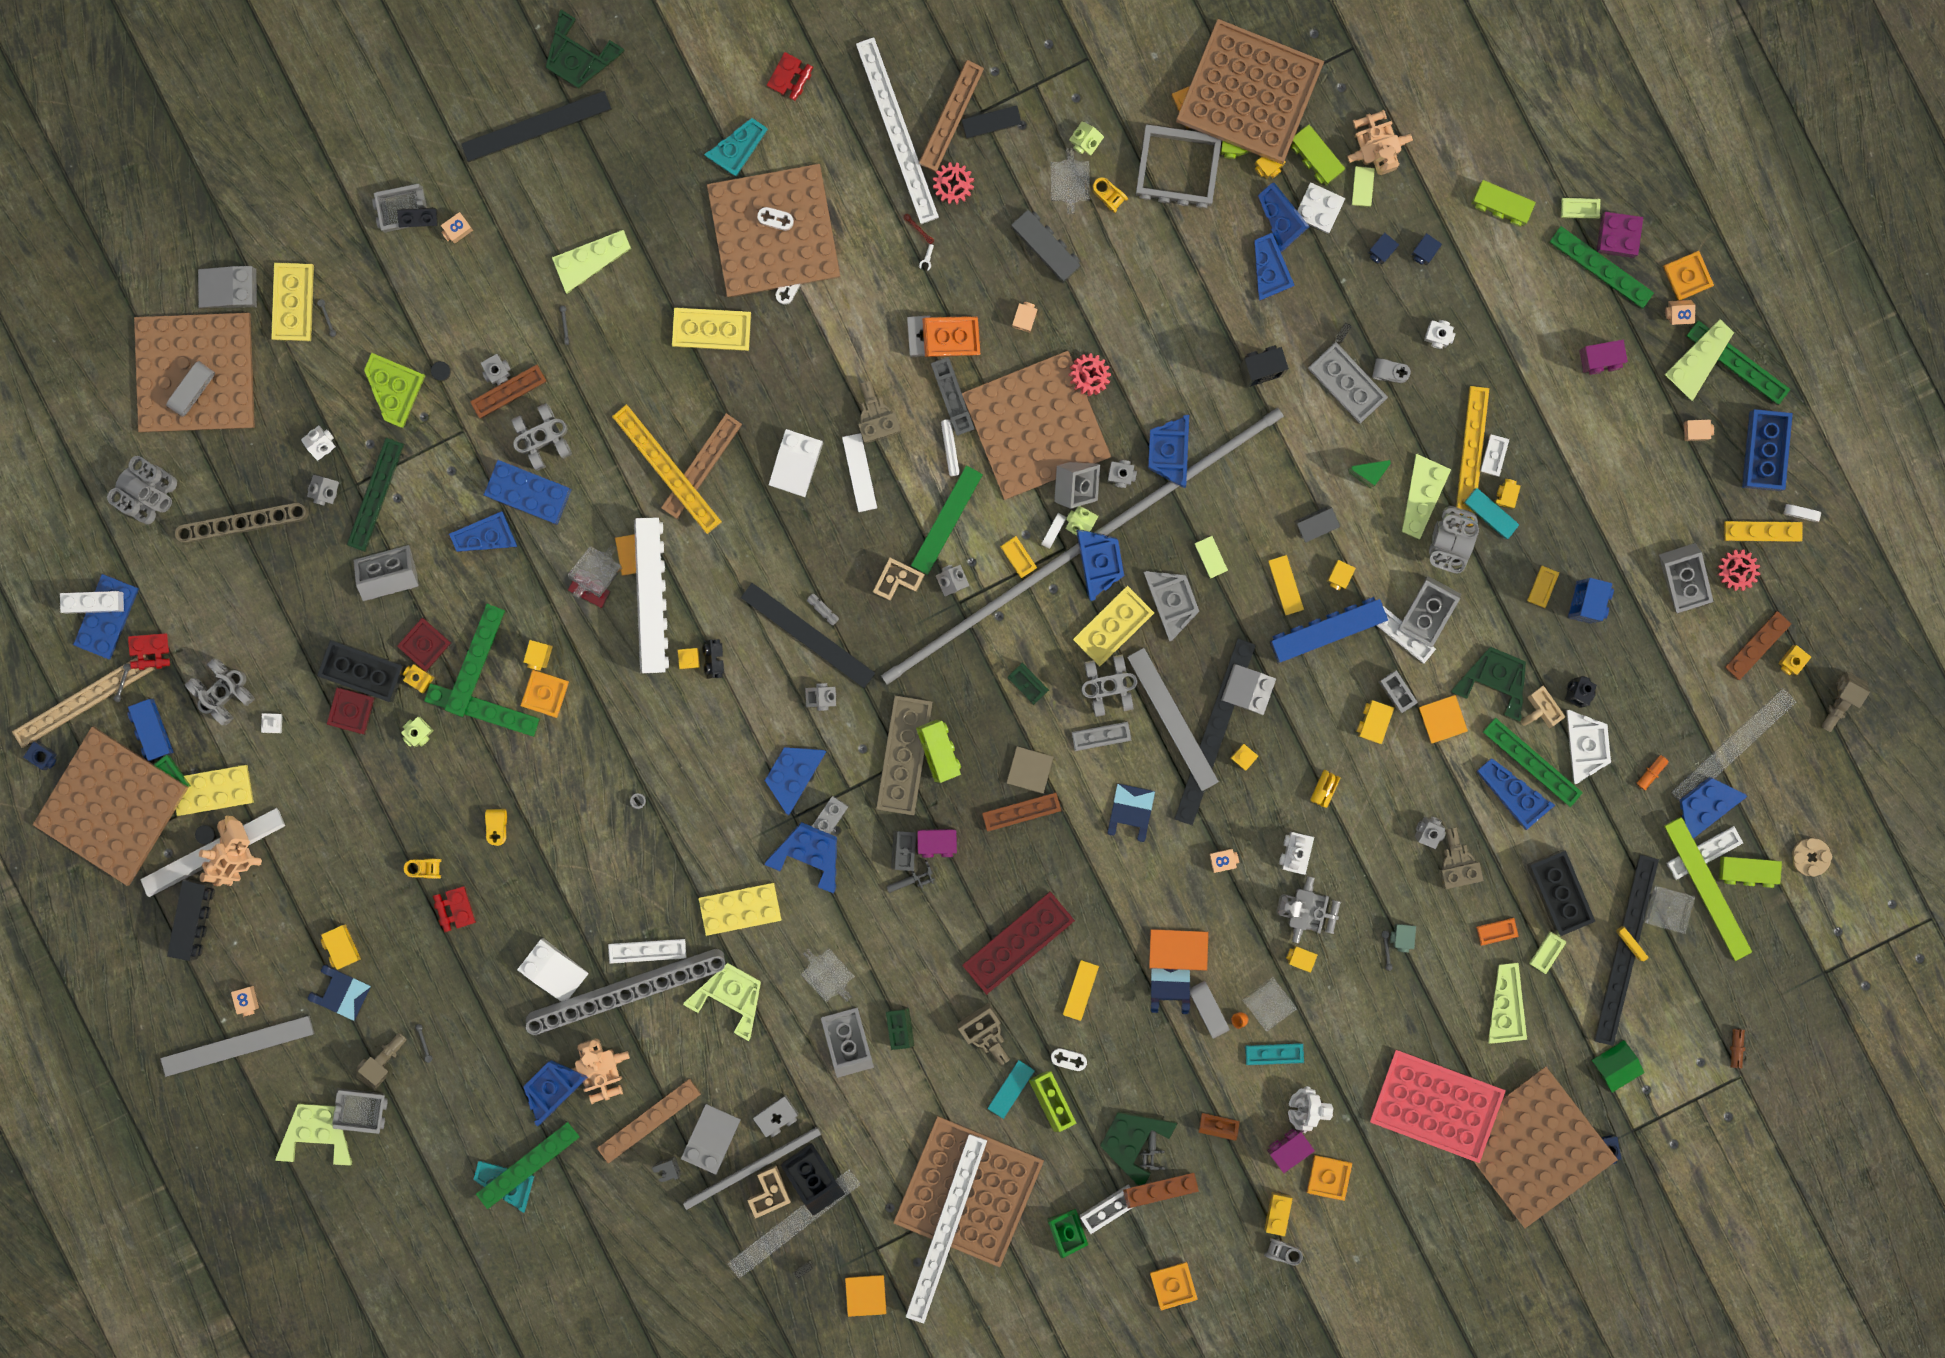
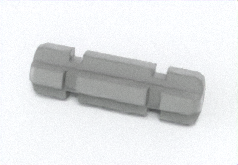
(822, 609)

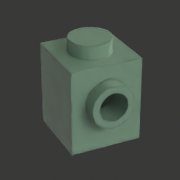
(1403, 937)

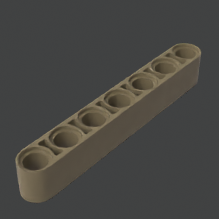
(232, 523)

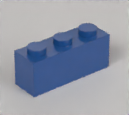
(150, 730)

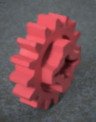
(944, 181)
(1097, 372)
(1737, 563)

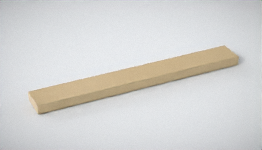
(76, 704)

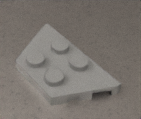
(1173, 600)

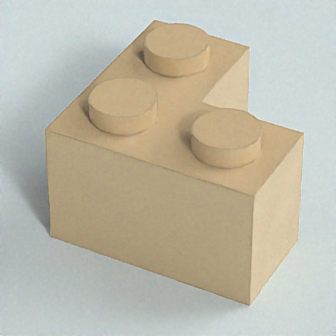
(895, 574)
(774, 1194)

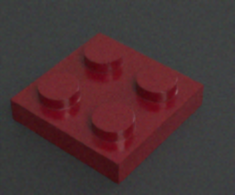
(424, 644)
(350, 711)

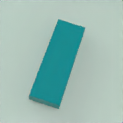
(1491, 513)
(1274, 1054)
(1011, 1089)

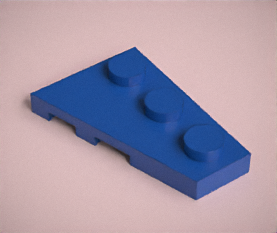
(1283, 217)
(1270, 268)
(485, 534)

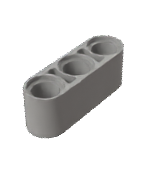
(190, 388)
(1209, 1009)

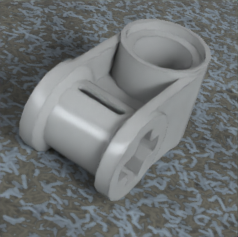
(1386, 371)
(1282, 1252)

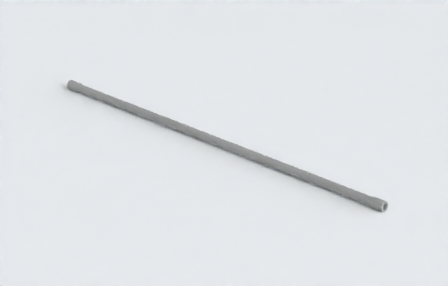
(897, 671)

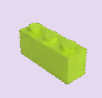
(1316, 155)
(1503, 203)
(939, 751)
(1750, 871)
(1052, 1101)

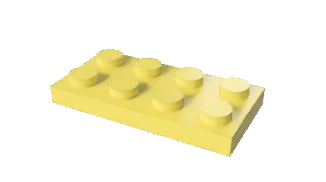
(292, 302)
(711, 329)
(1113, 626)
(216, 790)
(740, 909)

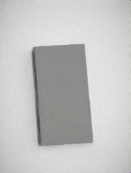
(1347, 382)

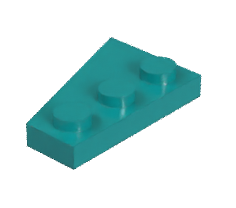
(737, 148)
(518, 1197)

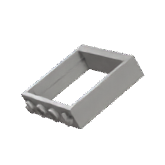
(1183, 135)

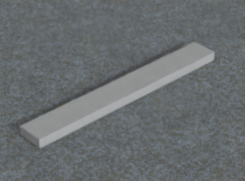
(1173, 719)
(237, 1046)
(749, 1169)

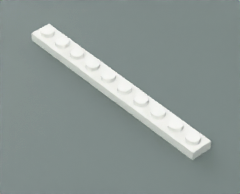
(897, 130)
(946, 1228)

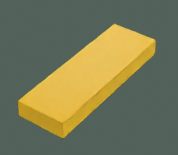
(1285, 585)
(1080, 990)

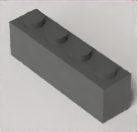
(1045, 246)

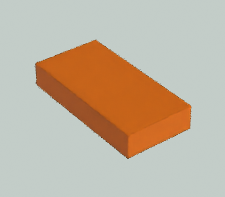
(1497, 931)

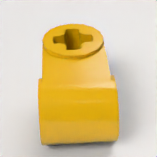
(1109, 195)
(496, 822)
(424, 868)

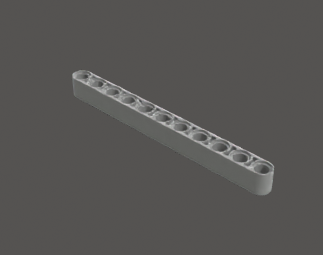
(619, 999)

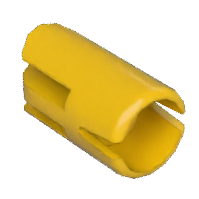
(1325, 789)

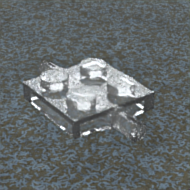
(1070, 181)
(594, 571)
(827, 975)

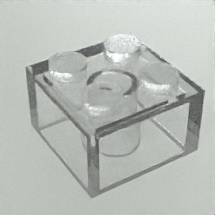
(1669, 909)
(1269, 1004)

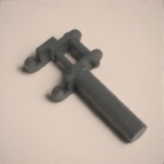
(910, 880)
(1152, 1147)

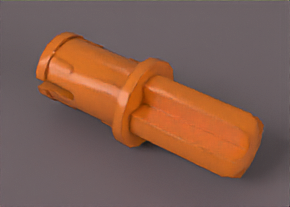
(1652, 772)

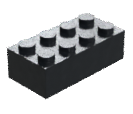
(1264, 366)
(361, 671)
(1561, 893)
(190, 920)

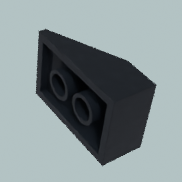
(812, 1179)

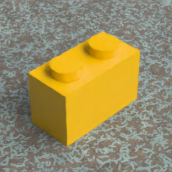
(537, 655)
(1375, 721)
(340, 947)
(1278, 1214)

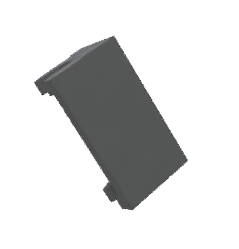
(1317, 523)
(903, 850)
(670, 1169)

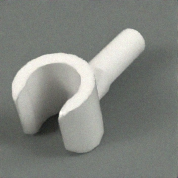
(928, 256)

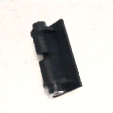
(417, 217)
(712, 667)

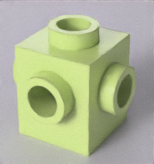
(1086, 138)
(1080, 519)
(423, 729)

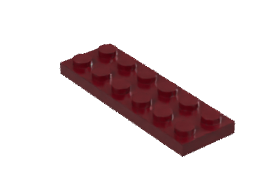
(1018, 942)

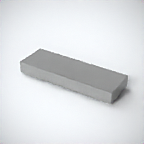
(1101, 736)

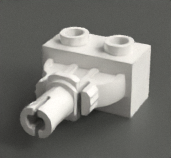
(1297, 853)

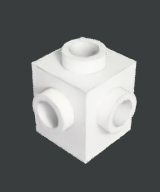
(1432, 334)
(318, 442)

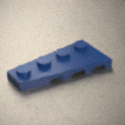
(1518, 798)

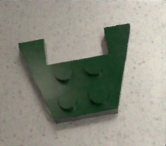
(572, 60)
(1500, 673)
(1128, 1136)

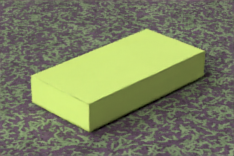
(1363, 186)
(1580, 208)
(1211, 557)
(1547, 952)

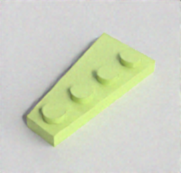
(589, 259)
(1699, 360)
(1424, 491)
(1507, 1011)

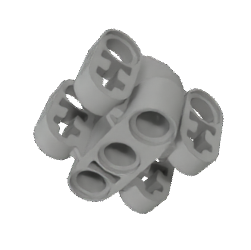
(533, 445)
(142, 490)
(1453, 539)
(1098, 683)
(216, 706)

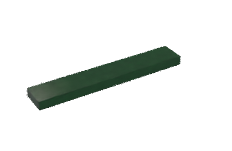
(375, 494)

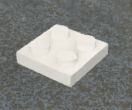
(1320, 207)

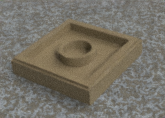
(1030, 770)

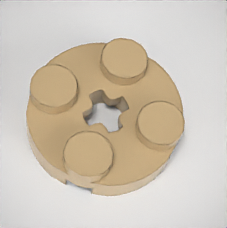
(1800, 857)

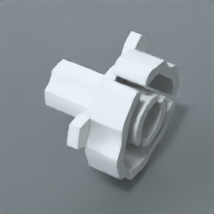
(1309, 1110)

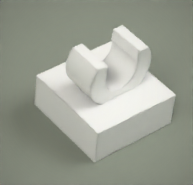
(271, 723)

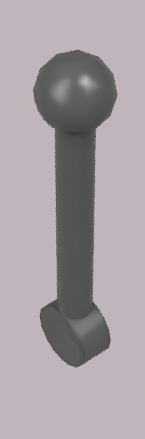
(321, 303)
(562, 309)
(117, 698)
(1385, 934)
(428, 1058)

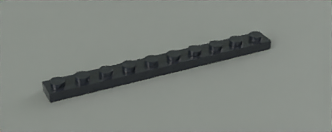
(1213, 734)
(1623, 957)

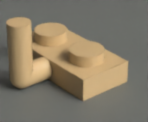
(1545, 708)

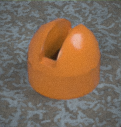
(1239, 1020)

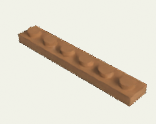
(951, 116)
(705, 460)
(649, 1121)

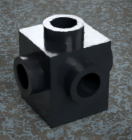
(1580, 691)

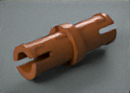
(1737, 1048)

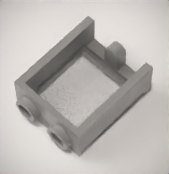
(391, 200)
(359, 1111)

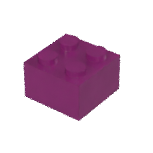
(1619, 234)
(1603, 356)
(937, 842)
(1290, 1150)

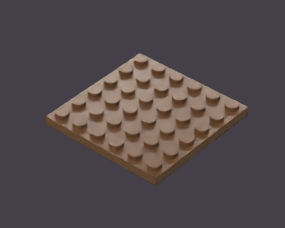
(1250, 91)
(768, 258)
(168, 350)
(1034, 424)
(110, 806)
(1541, 1148)
(994, 1200)

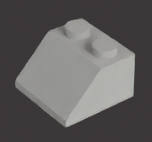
(1077, 484)
(1248, 689)

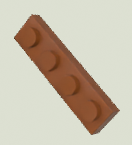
(508, 391)
(1757, 645)
(1021, 812)
(1160, 1190)

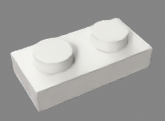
(1494, 455)

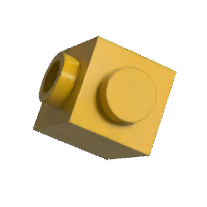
(1267, 167)
(1794, 660)

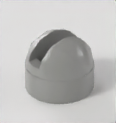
(641, 799)

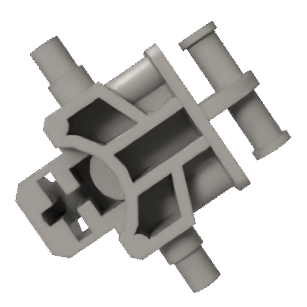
(1307, 910)

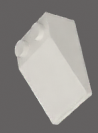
(795, 463)
(552, 970)

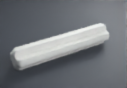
(950, 447)

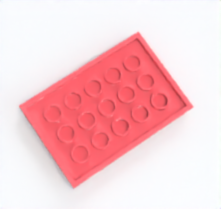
(1437, 1106)

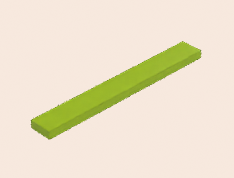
(1707, 888)

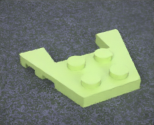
(734, 990)
(314, 1125)

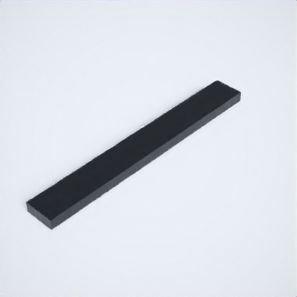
(536, 126)
(808, 635)

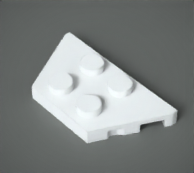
(1587, 745)

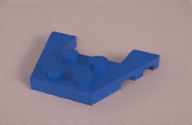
(812, 848)

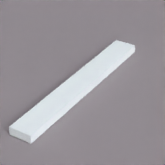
(193, 863)

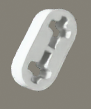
(774, 223)
(792, 292)
(1802, 513)
(1054, 530)
(1069, 1054)

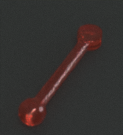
(907, 217)

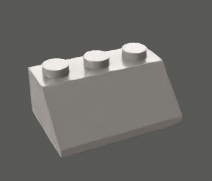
(385, 573)

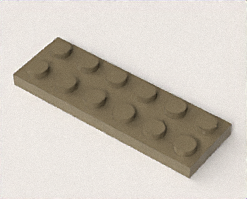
(903, 756)

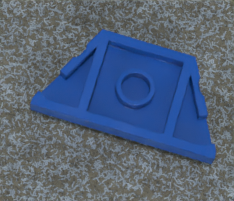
(1170, 450)
(1100, 561)
(792, 774)
(1708, 804)
(551, 1088)

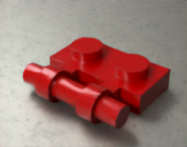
(784, 74)
(148, 645)
(459, 906)

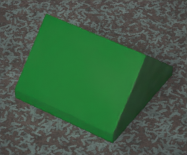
(1369, 473)
(1618, 1066)
(1067, 1232)

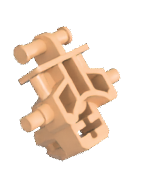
(1378, 143)
(229, 856)
(600, 1069)

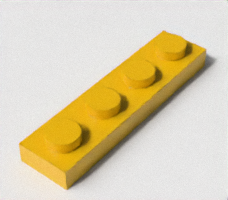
(1763, 531)

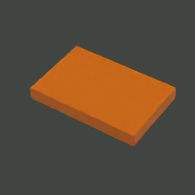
(951, 336)
(1178, 950)

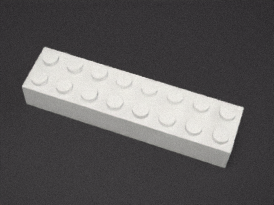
(649, 595)

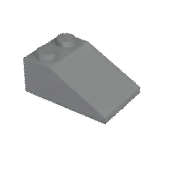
(227, 287)
(1686, 577)
(1430, 611)
(847, 1042)
(710, 1139)

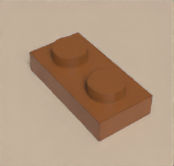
(1219, 1126)

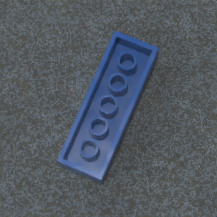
(1327, 631)

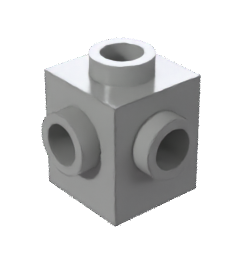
(493, 363)
(1115, 477)
(322, 490)
(952, 579)
(821, 697)
(1430, 831)

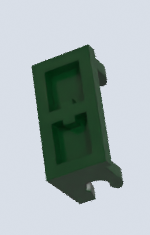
(1028, 683)
(900, 1029)

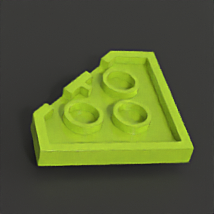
(393, 388)

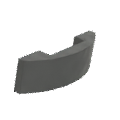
(952, 396)

